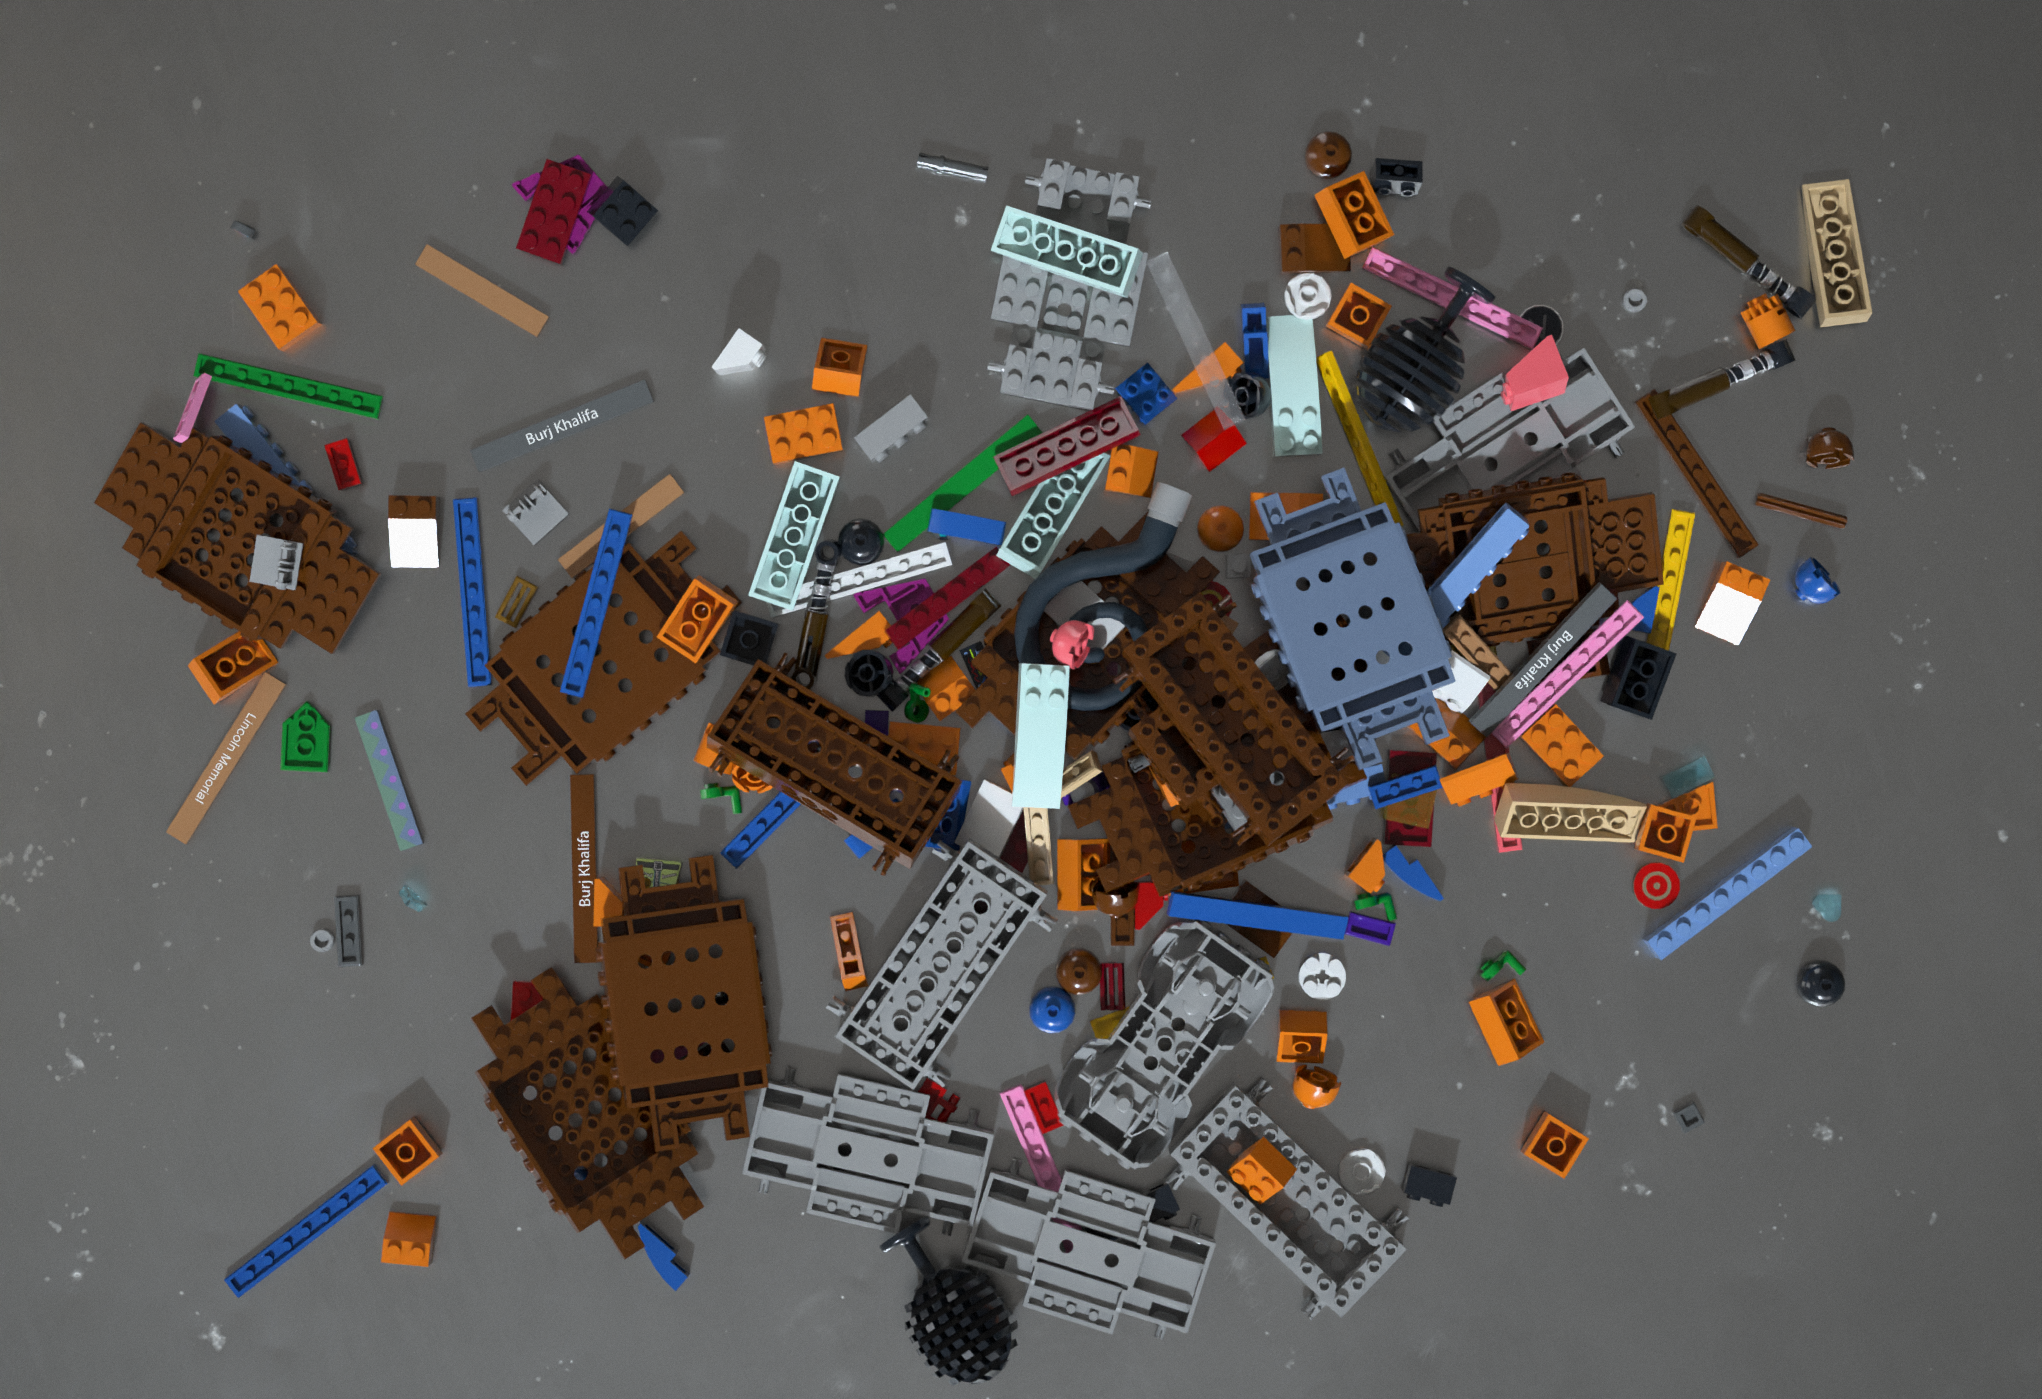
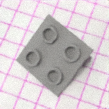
(535, 512)
(276, 562)

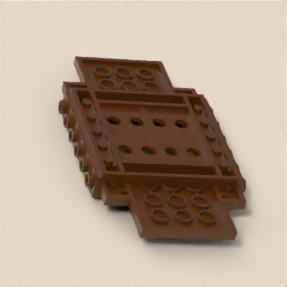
(177, 496)
(1587, 540)

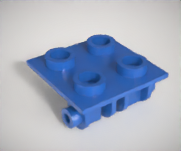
(1146, 393)

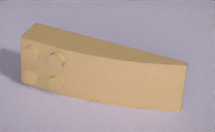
(1835, 254)
(1566, 814)

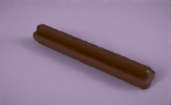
(1801, 510)

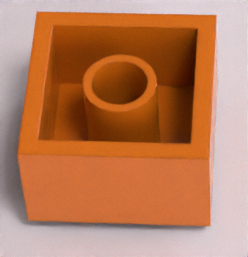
(1358, 315)
(1665, 833)
(1554, 1144)
(407, 1150)
(1261, 1170)

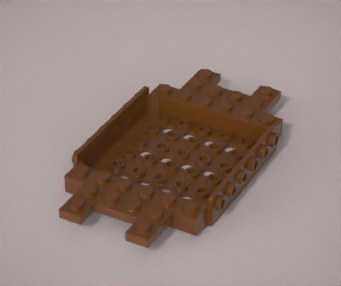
(1148, 592)
(541, 713)
(1147, 844)
(674, 921)
(540, 1044)

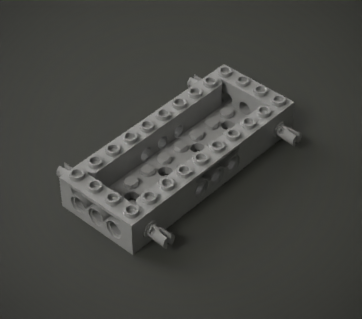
(924, 954)
(1300, 1244)

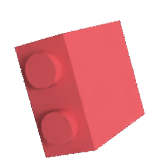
(1535, 377)

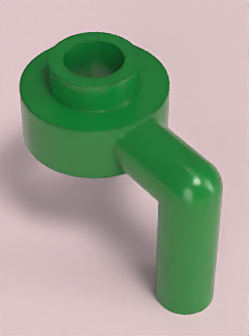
(921, 707)
(713, 791)
(1367, 900)
(1491, 967)

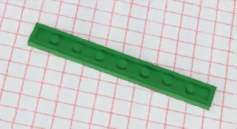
(289, 386)
(959, 485)

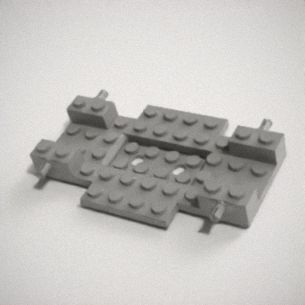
(1054, 360)
(1580, 419)
(941, 1171)
(1159, 1277)

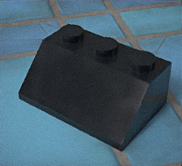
(1638, 677)

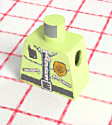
(660, 871)

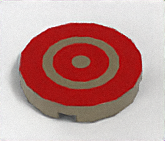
(1656, 885)

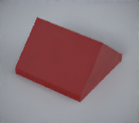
(1212, 442)

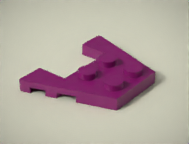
(528, 186)
(901, 600)

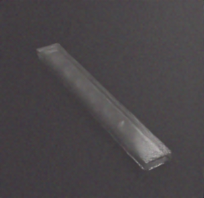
(1195, 341)

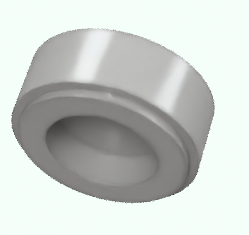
(1634, 300)
(322, 940)

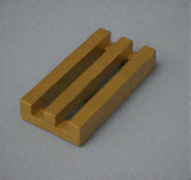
(526, 584)

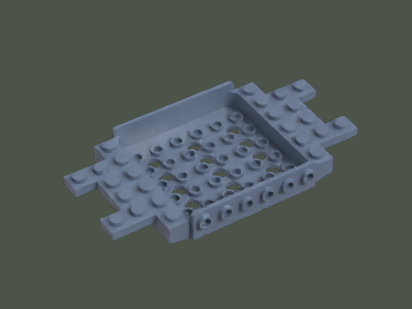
(1385, 694)

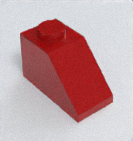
(1148, 903)

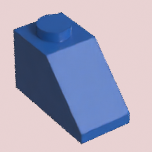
(1646, 605)

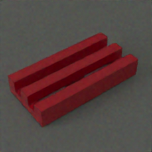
(1121, 987)

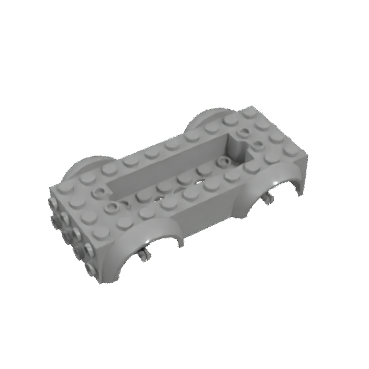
(1184, 976)

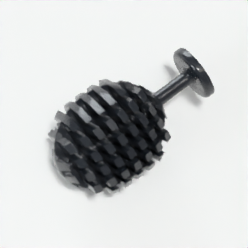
(1418, 363)
(955, 1316)

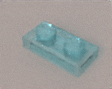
(1687, 777)

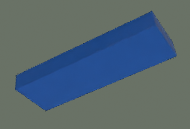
(1405, 787)

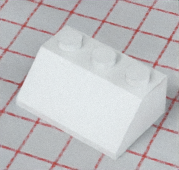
(740, 354)
(1468, 684)

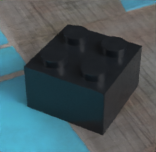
(622, 210)
(749, 638)

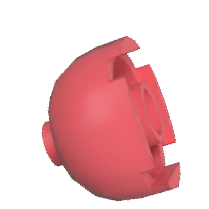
(1070, 643)

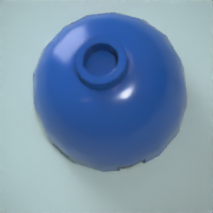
(1814, 582)
(1052, 1009)

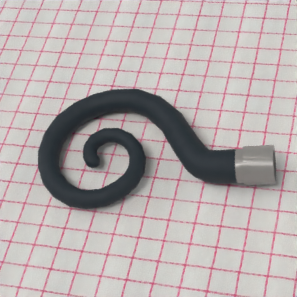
(1165, 513)

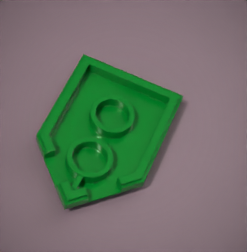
(305, 741)

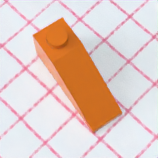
(1228, 361)
(866, 637)
(848, 951)

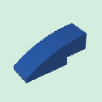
(1255, 338)
(966, 526)
(1411, 872)
(661, 1255)

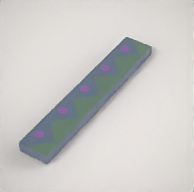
(389, 780)

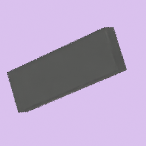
(348, 930)

